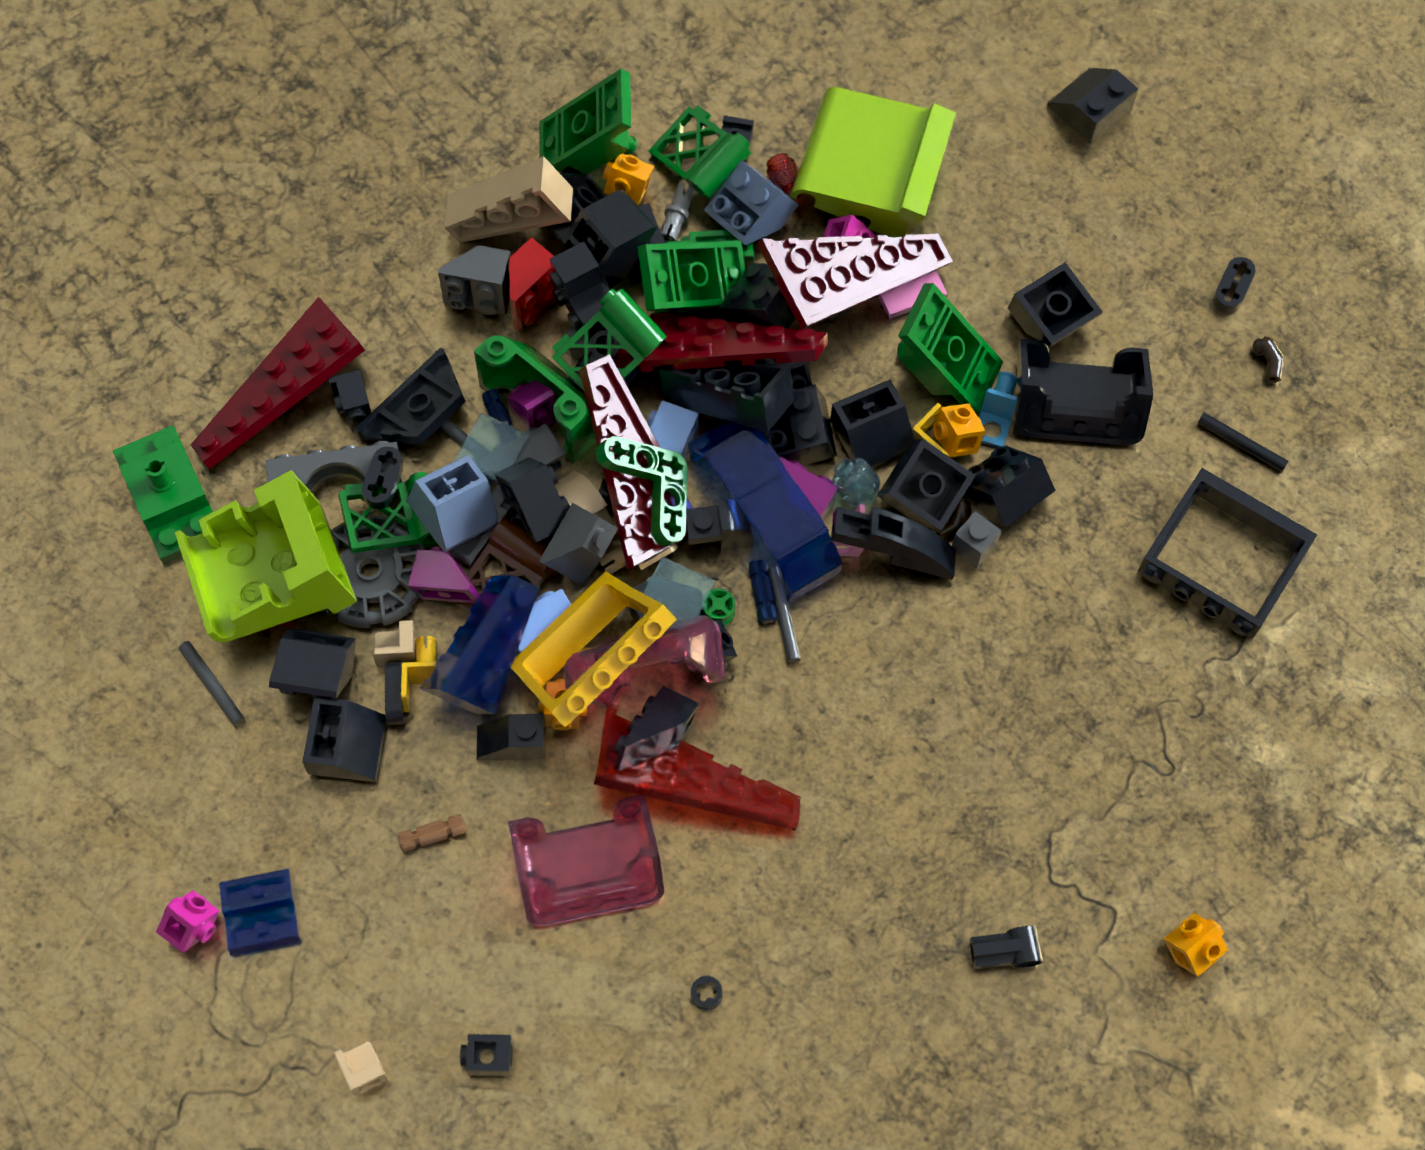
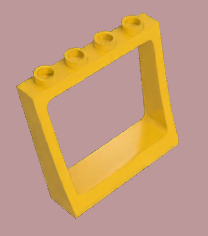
(575, 629)

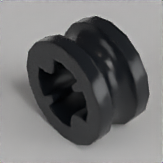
(710, 1003)

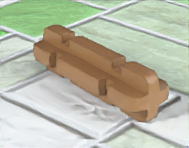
(431, 833)

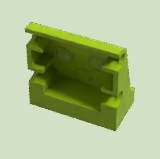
(874, 159)
(265, 562)

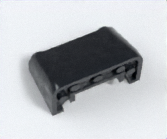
(1081, 399)

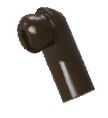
(1275, 358)
(958, 518)

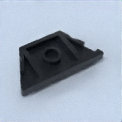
(416, 405)

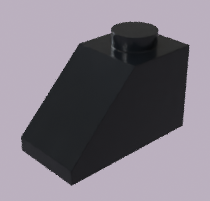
(512, 738)

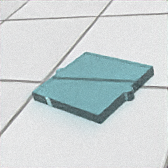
(493, 445)
(679, 589)

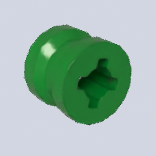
(722, 601)

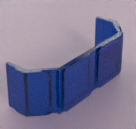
(771, 504)

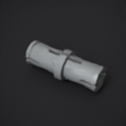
(677, 211)

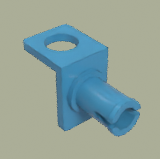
(999, 407)

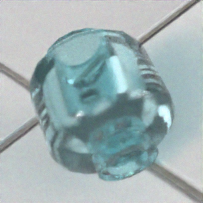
(856, 482)

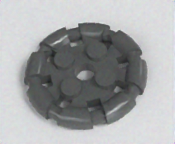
(381, 586)

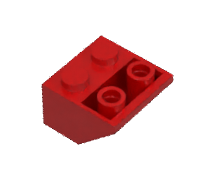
(529, 283)

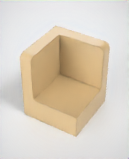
(396, 645)
(361, 1068)

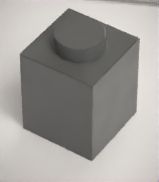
(976, 539)

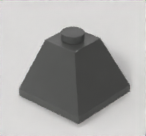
(578, 544)

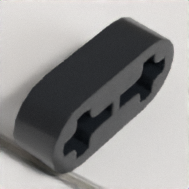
(1228, 282)
(375, 476)
(393, 703)

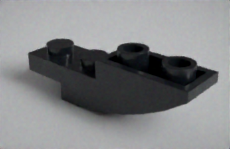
(901, 538)

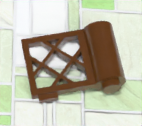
(513, 549)

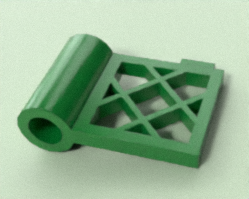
(712, 162)
(625, 323)
(416, 530)

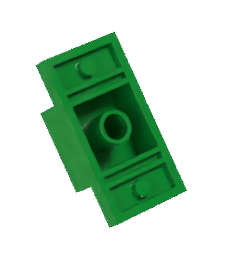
(590, 127)
(689, 274)
(946, 350)
(163, 489)

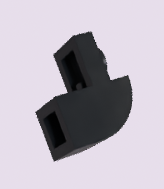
(720, 523)

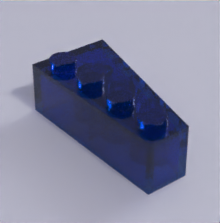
(485, 647)

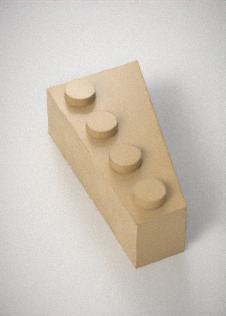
(510, 202)

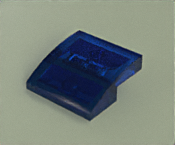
(259, 912)

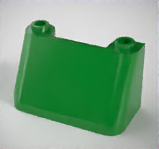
(509, 363)

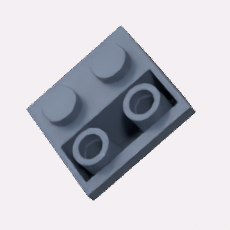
(750, 205)
(454, 503)

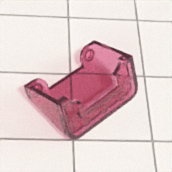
(686, 640)
(588, 866)

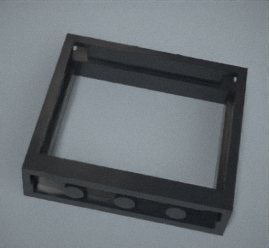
(1250, 512)

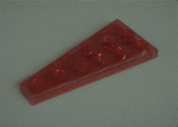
(694, 780)

